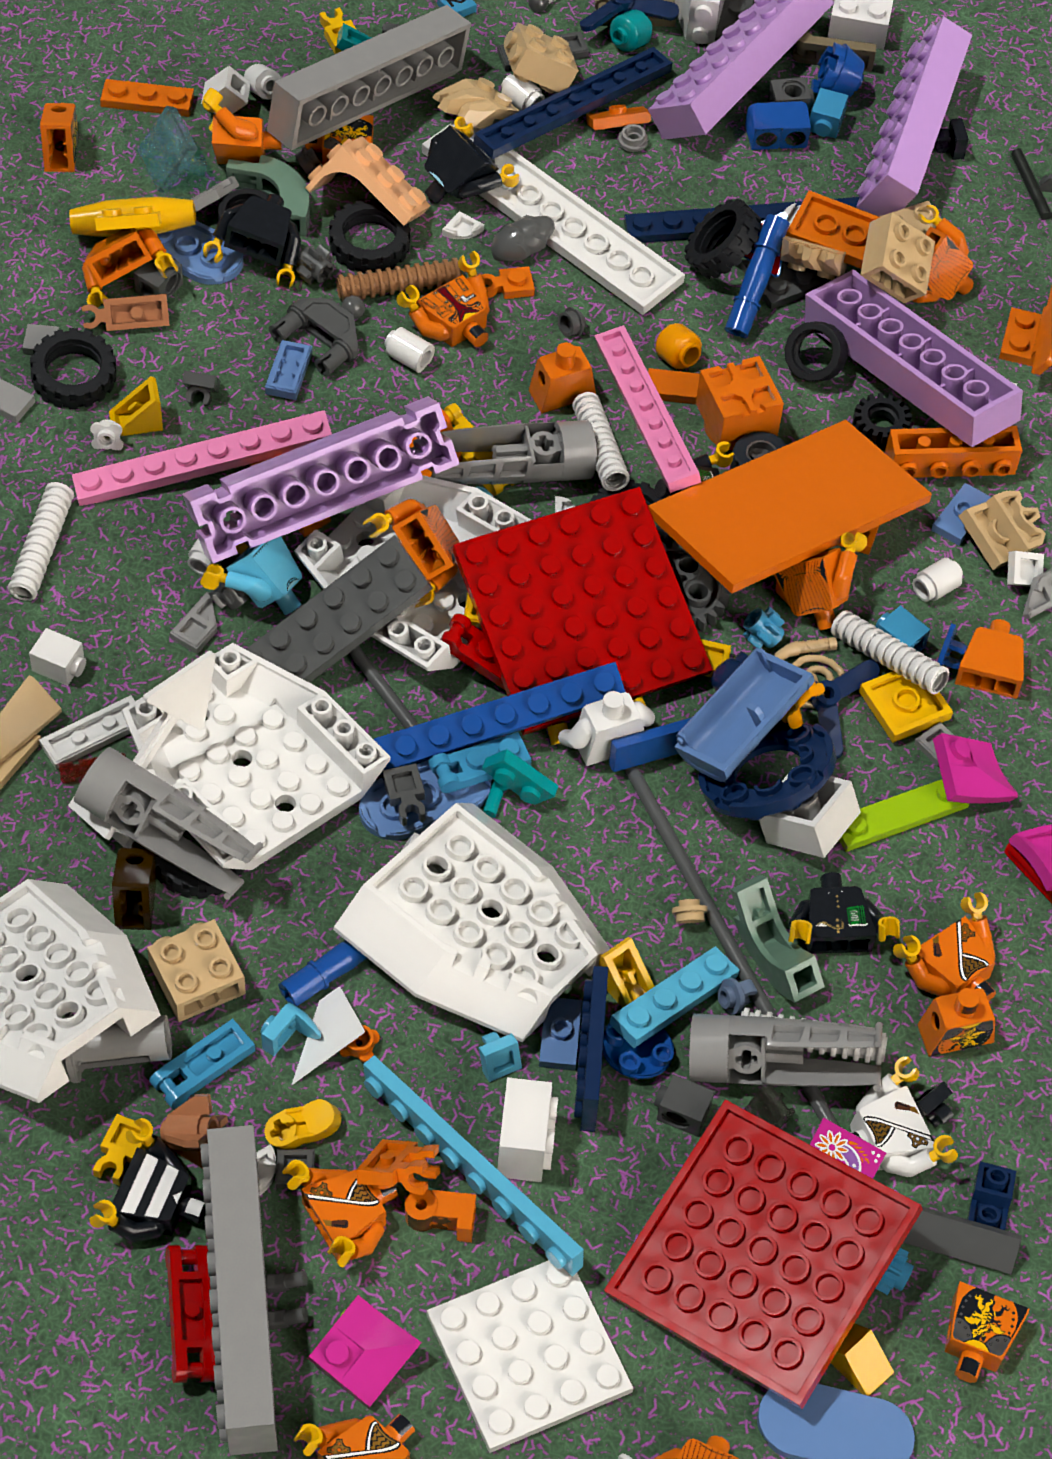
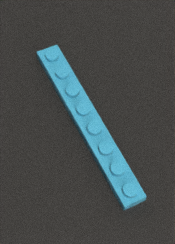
(479, 1172)

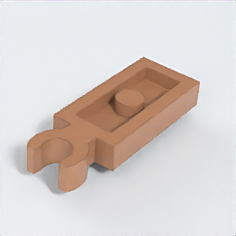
(130, 312)

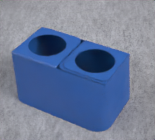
(773, 117)

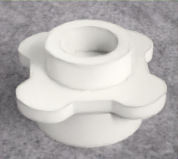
(110, 429)

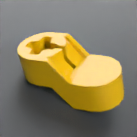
(302, 1124)

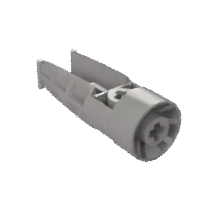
(524, 453)
(158, 817)
(772, 1051)

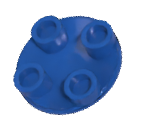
(641, 1062)

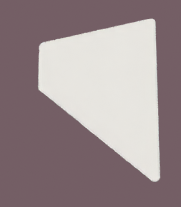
(338, 1029)

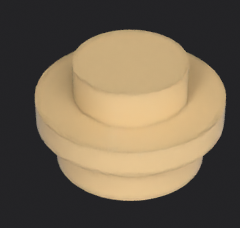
(689, 911)

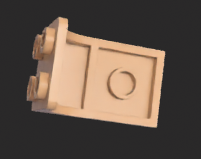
(383, 180)

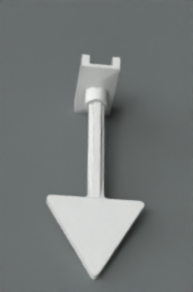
(181, 698)

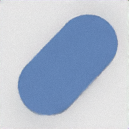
(187, 248)
(384, 819)
(835, 1426)

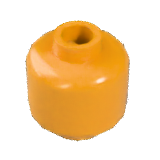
(678, 346)

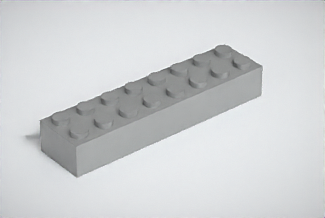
(367, 77)
(238, 1291)

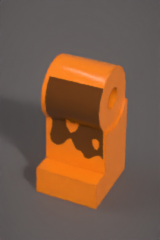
(442, 1211)

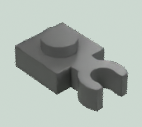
(405, 789)

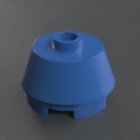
(839, 70)

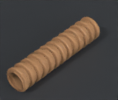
(397, 279)

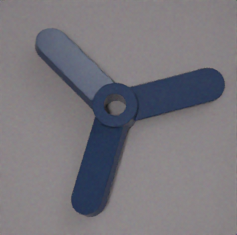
(653, 8)
(836, 690)

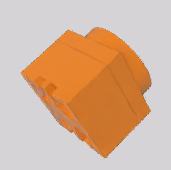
(738, 401)

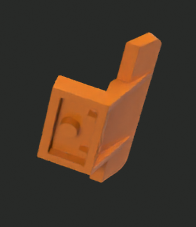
(1029, 338)

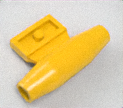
(112, 216)

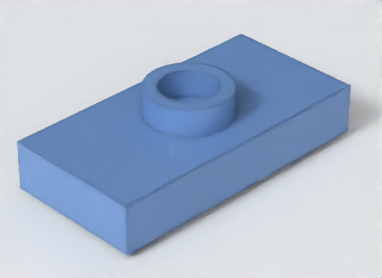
(288, 370)
(948, 523)
(561, 1035)

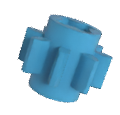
(763, 628)
(896, 1274)

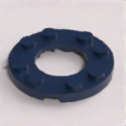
(815, 768)

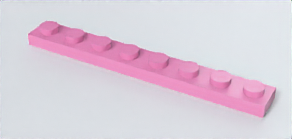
(648, 409)
(199, 459)

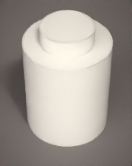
(409, 349)

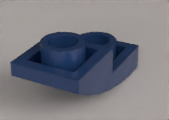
(992, 1195)

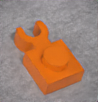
(511, 282)

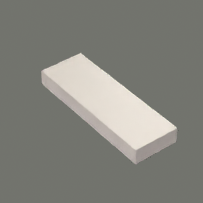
(87, 734)

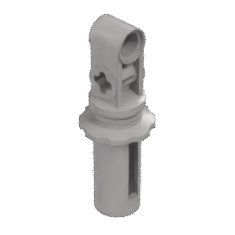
(117, 1048)

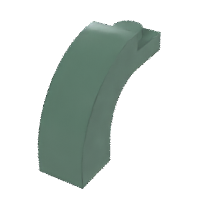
(275, 178)
(784, 963)

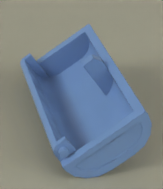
(741, 714)

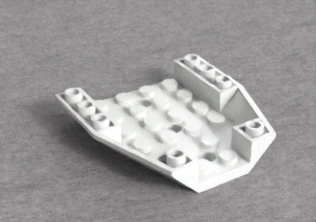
(416, 630)
(298, 749)
(442, 946)
(78, 968)

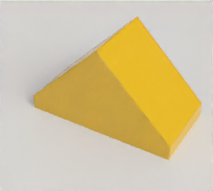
(139, 410)
(626, 972)
(862, 1360)

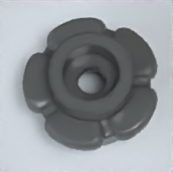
(308, 159)
(571, 322)

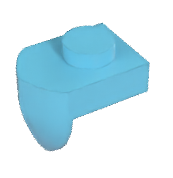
(281, 1027)

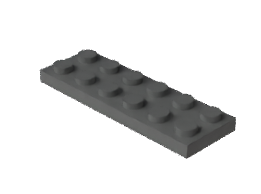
(345, 613)

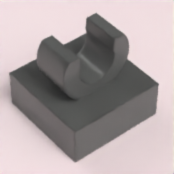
(200, 383)

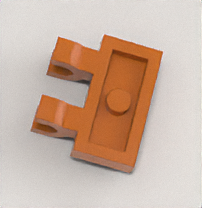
(396, 1162)

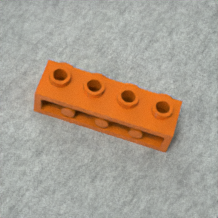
(943, 454)

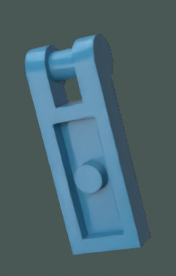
(471, 760)
(202, 1063)

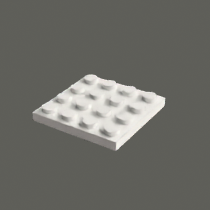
(528, 1353)

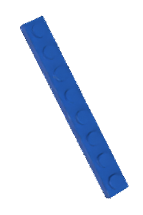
(499, 716)

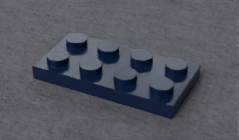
(591, 1049)

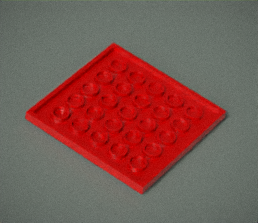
(580, 596)
(763, 1252)

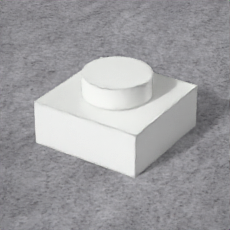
(1024, 567)

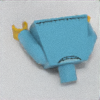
(262, 573)

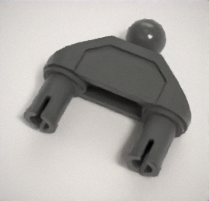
(328, 323)

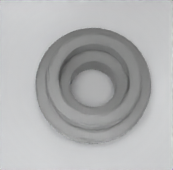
(633, 138)

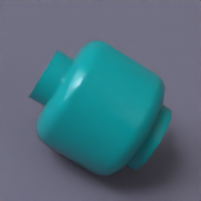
(631, 30)

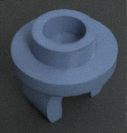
(734, 994)

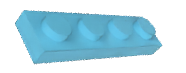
(673, 997)

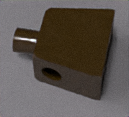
(135, 872)

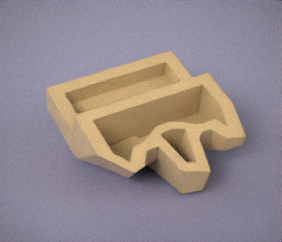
(475, 102)
(805, 255)
(1002, 527)

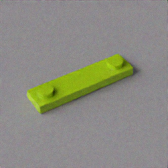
(899, 814)

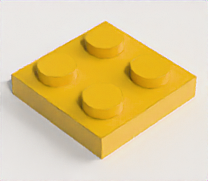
(903, 706)

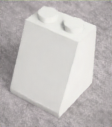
(699, 19)

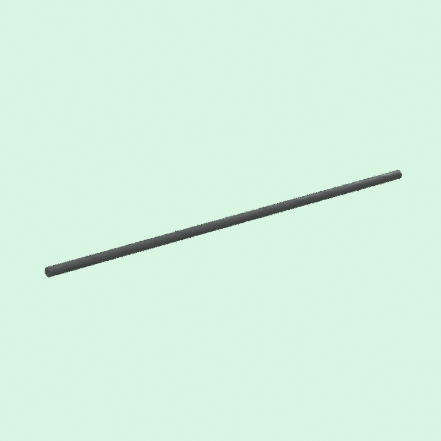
(713, 916)

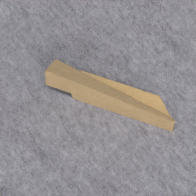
(20, 722)

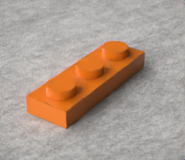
(146, 97)

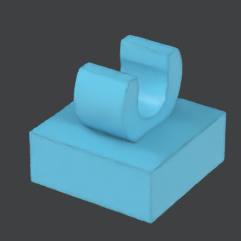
(499, 1055)

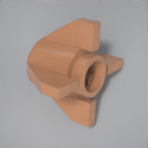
(188, 1125)

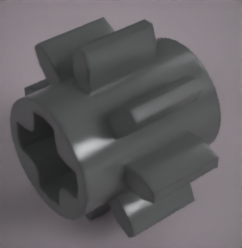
(315, 264)
(226, 596)

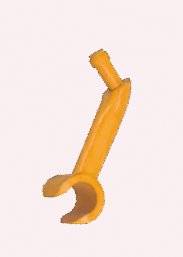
(793, 716)

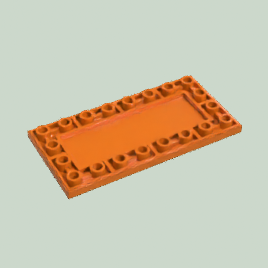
(788, 505)

